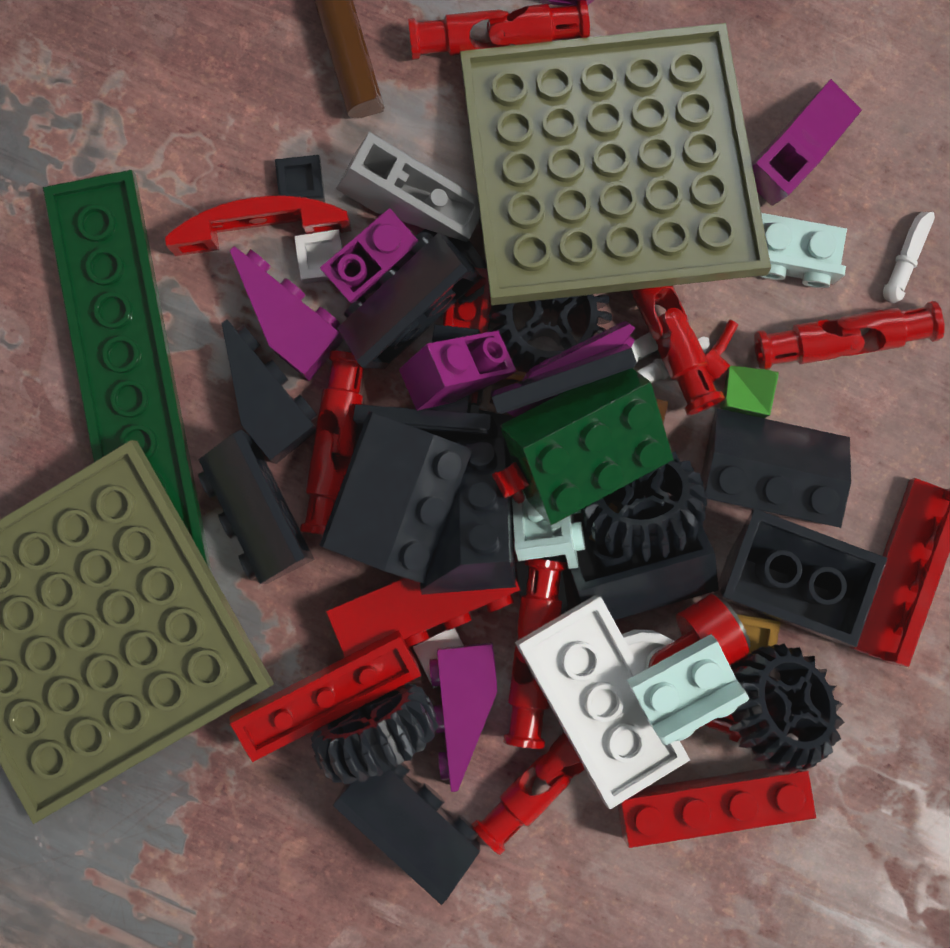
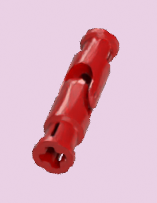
(519, 27)
(843, 337)
(678, 347)
(335, 409)
(536, 609)
(518, 804)

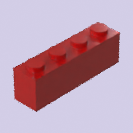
(405, 609)
(716, 806)

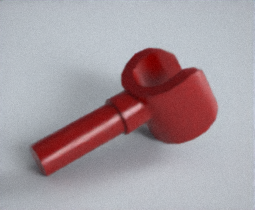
(717, 364)
(512, 482)

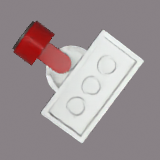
(584, 677)

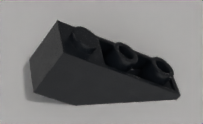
(263, 404)

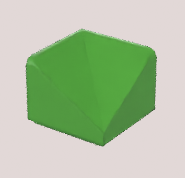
(749, 391)

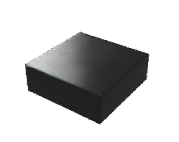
(300, 177)

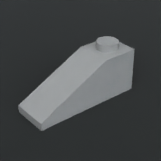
(389, 178)

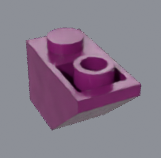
(369, 256)
(456, 368)

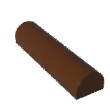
(350, 57)

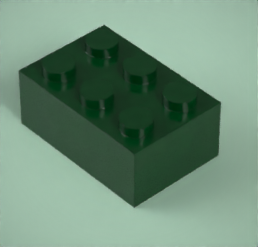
(588, 443)

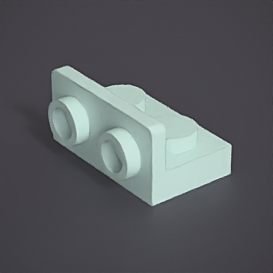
(804, 250)
(539, 539)
(688, 690)

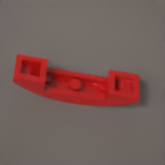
(201, 231)

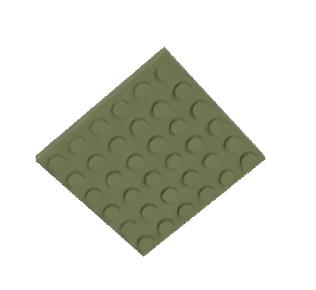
(612, 164)
(108, 633)

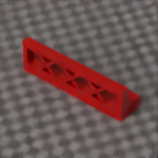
(914, 566)
(325, 696)

